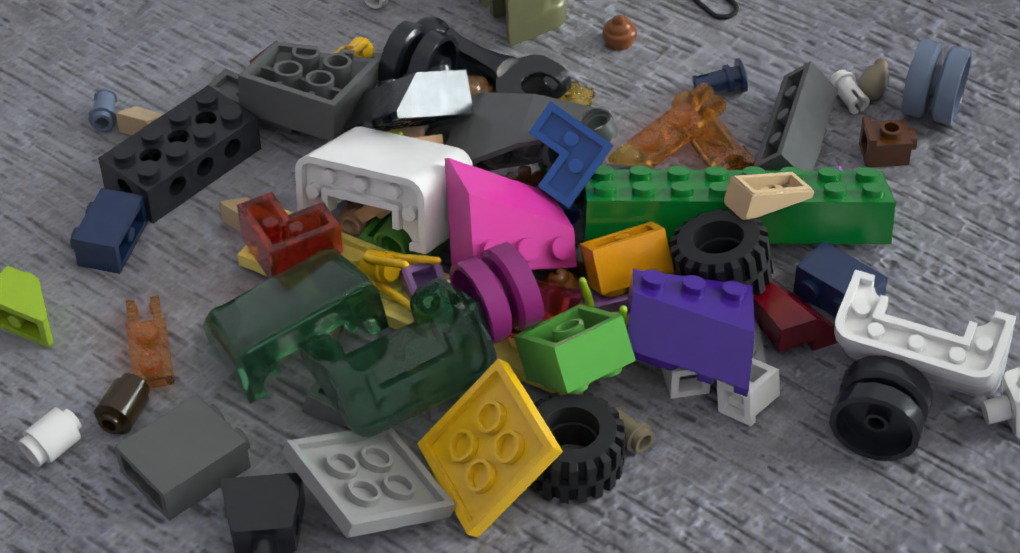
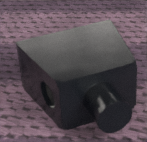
(264, 512)

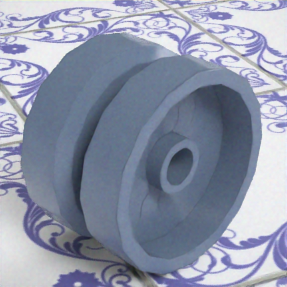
(931, 81)

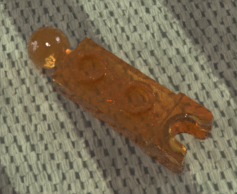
(717, 145)

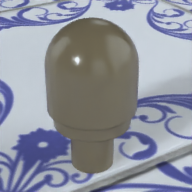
(875, 80)

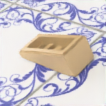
(764, 193)

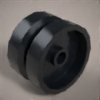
(416, 49)
(881, 408)

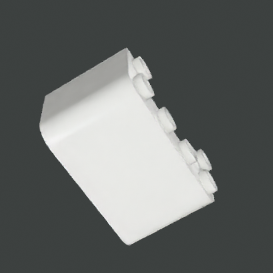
(383, 173)

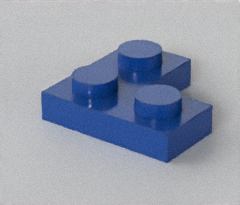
(579, 151)

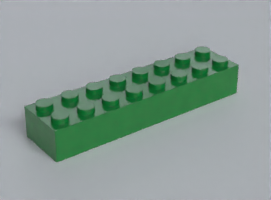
(843, 209)

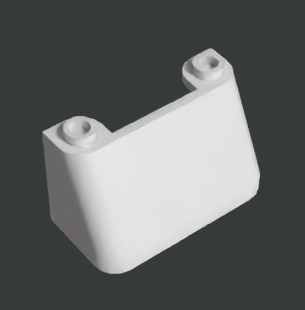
(955, 362)

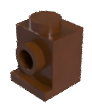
(886, 142)

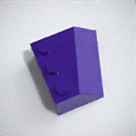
(693, 325)

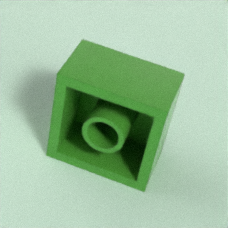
(575, 349)

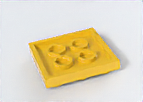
(489, 447)

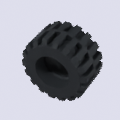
(723, 249)
(585, 470)

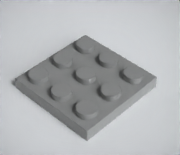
(368, 481)

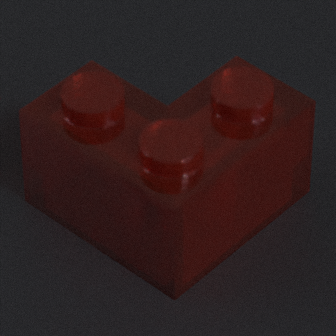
(284, 239)

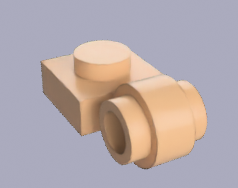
(357, 216)

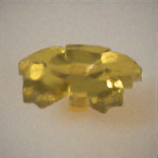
(581, 96)

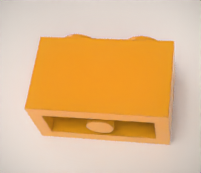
(614, 256)

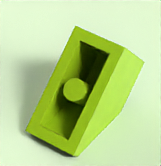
(24, 306)

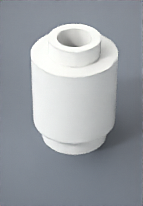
(50, 436)

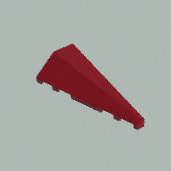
(791, 320)

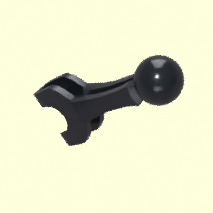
(506, 73)

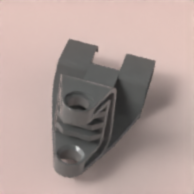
(499, 129)

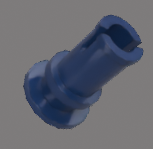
(725, 79)

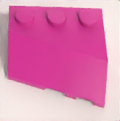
(497, 209)

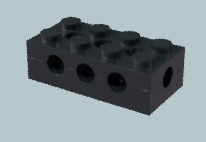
(182, 151)

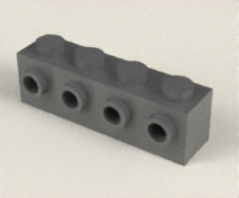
(798, 120)

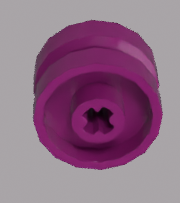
(503, 288)

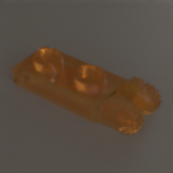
(678, 124)
(149, 345)

